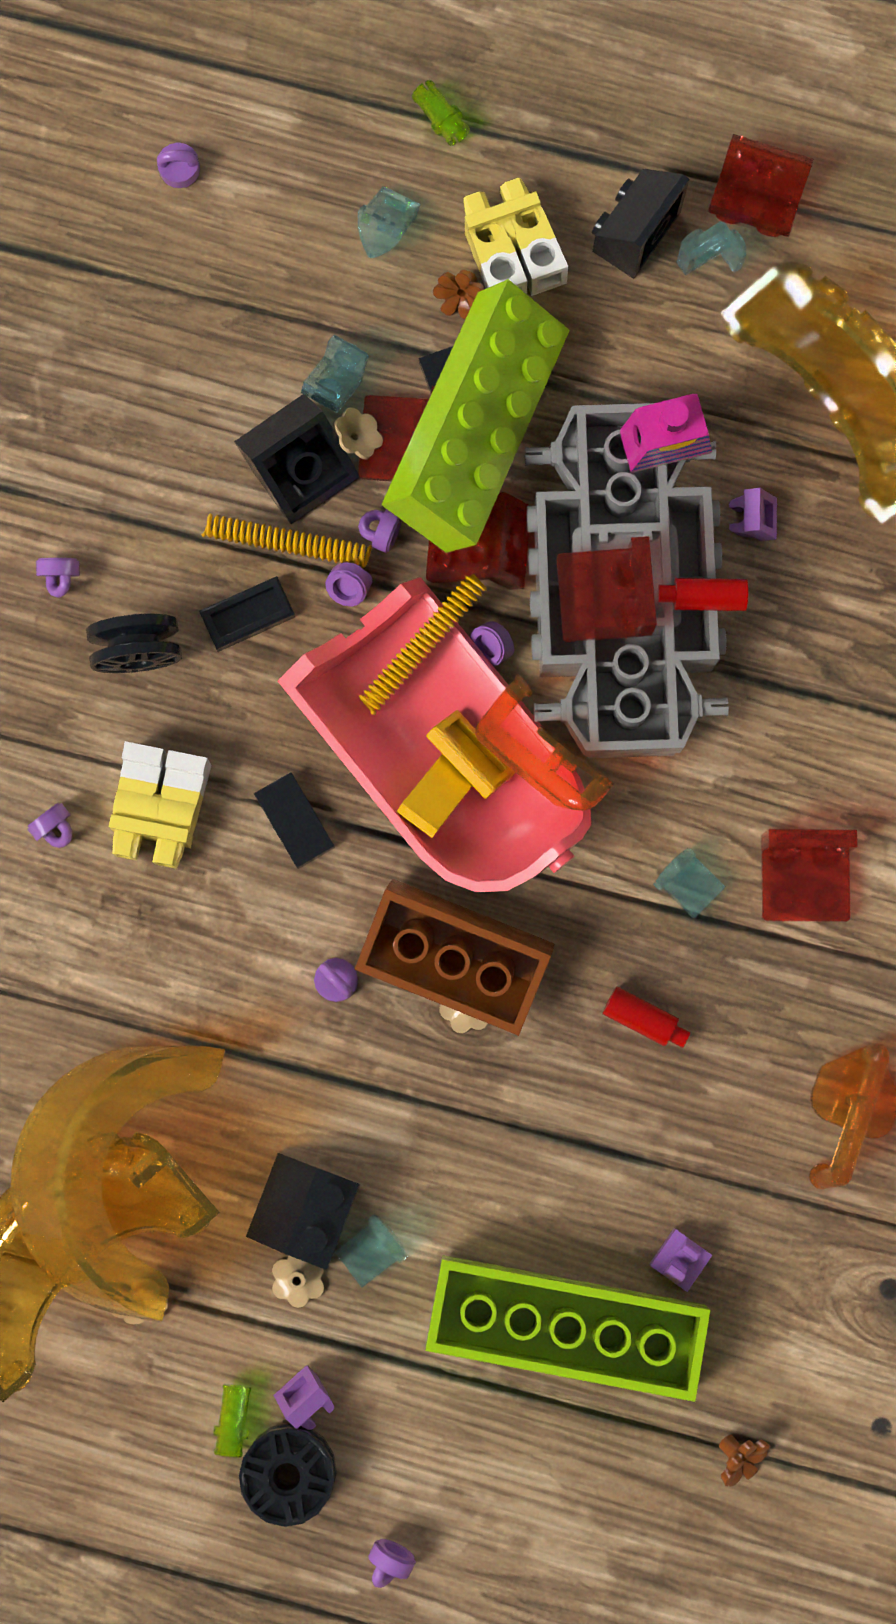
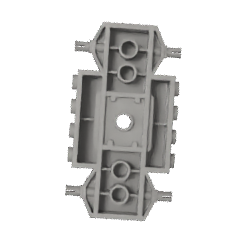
(634, 690)

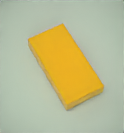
(459, 744)
(435, 796)

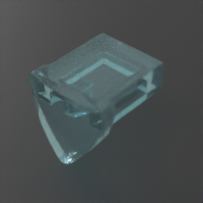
(385, 221)
(689, 882)
(371, 1251)

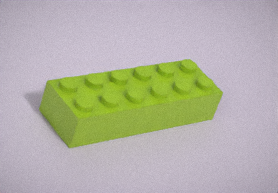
(476, 417)
(568, 1328)

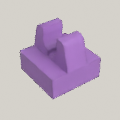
(759, 515)
(680, 1260)
(302, 1398)

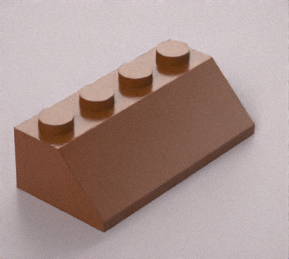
(454, 956)

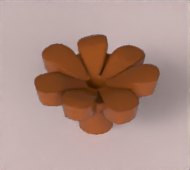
(457, 291)
(741, 1458)

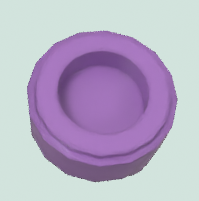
(178, 165)
(386, 532)
(57, 567)
(348, 584)
(493, 642)
(49, 820)
(336, 980)
(390, 1562)

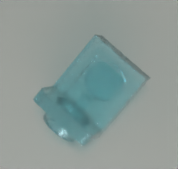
(703, 246)
(336, 374)

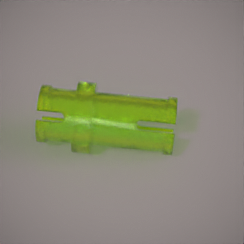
(445, 118)
(232, 1421)

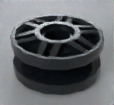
(133, 643)
(280, 1502)

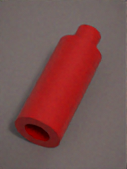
(706, 594)
(645, 1018)

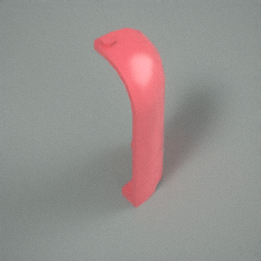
(484, 841)

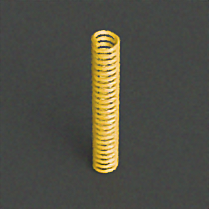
(290, 548)
(427, 634)

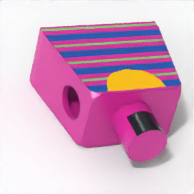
(668, 433)

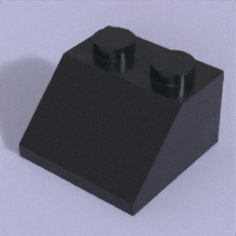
(640, 219)
(297, 458)
(302, 1211)

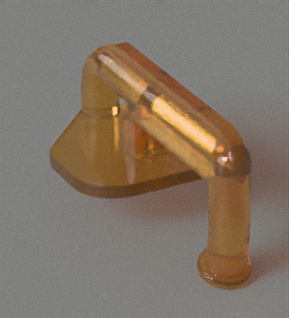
(529, 766)
(859, 1098)

